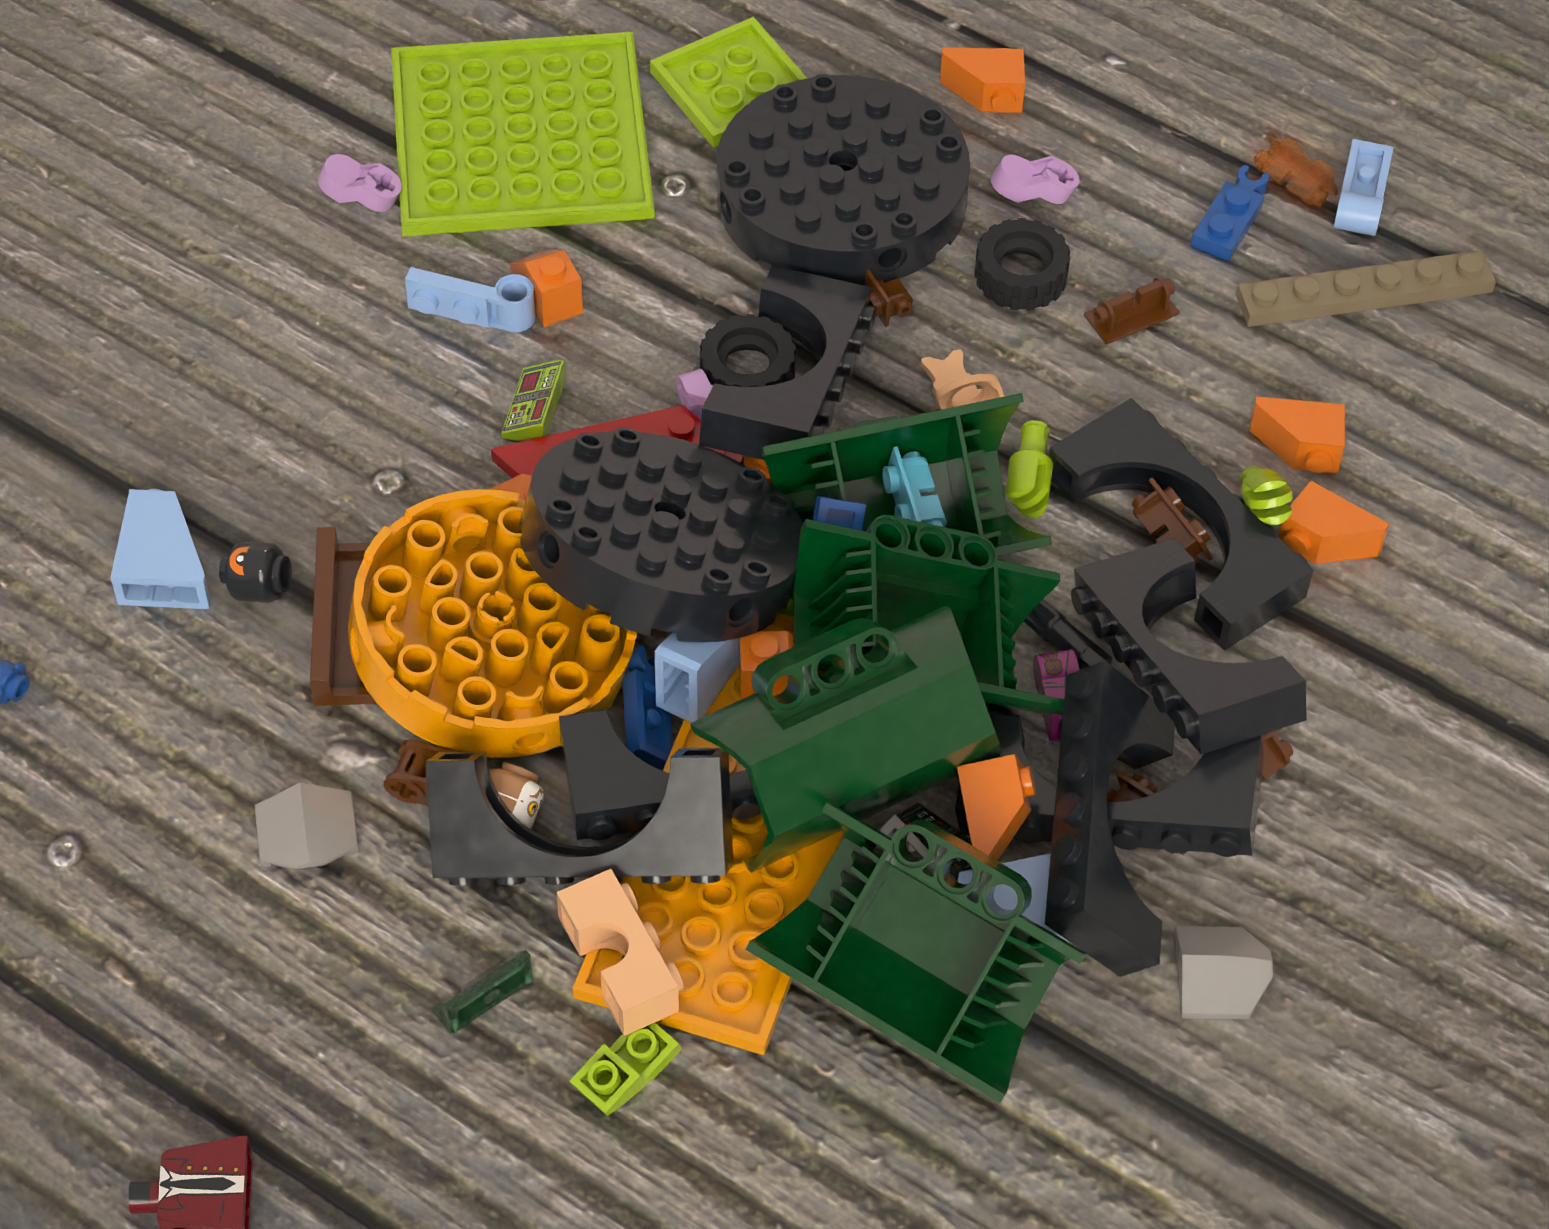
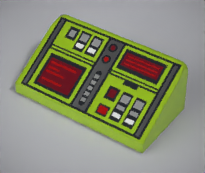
(535, 401)

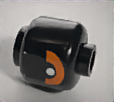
(255, 572)

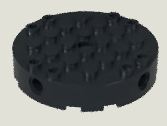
(843, 178)
(661, 535)

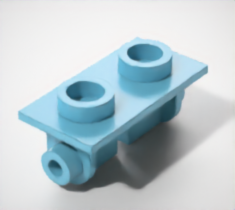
(906, 481)

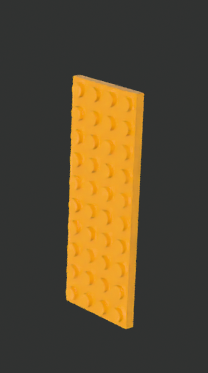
(708, 925)

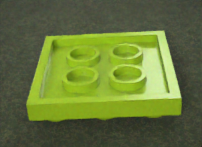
(723, 74)

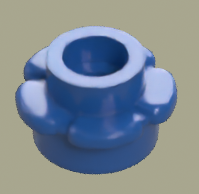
(13, 681)

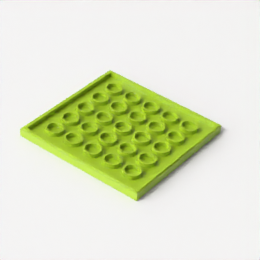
(520, 134)

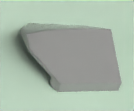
(306, 826)
(1220, 971)

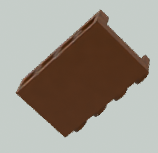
(332, 667)

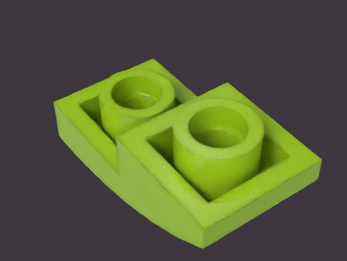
(626, 1067)

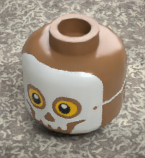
(519, 791)

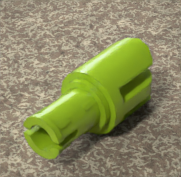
(1030, 471)
(1266, 494)

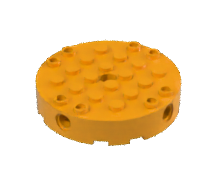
(470, 638)

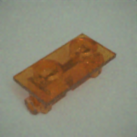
(1310, 177)

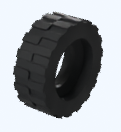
(1017, 290)
(748, 334)

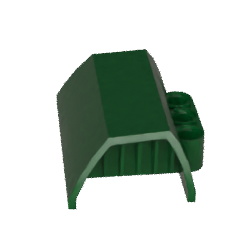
(960, 456)
(914, 568)
(859, 732)
(921, 950)

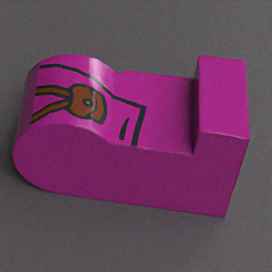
(1050, 680)

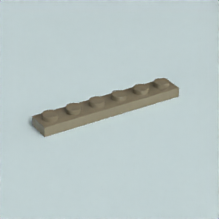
(1365, 288)

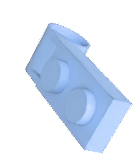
(1363, 187)
(504, 307)

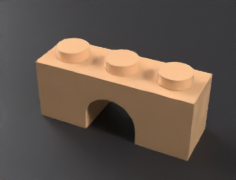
(604, 915)

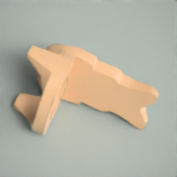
(956, 387)

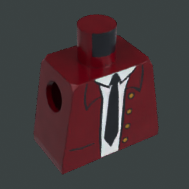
(200, 1187)

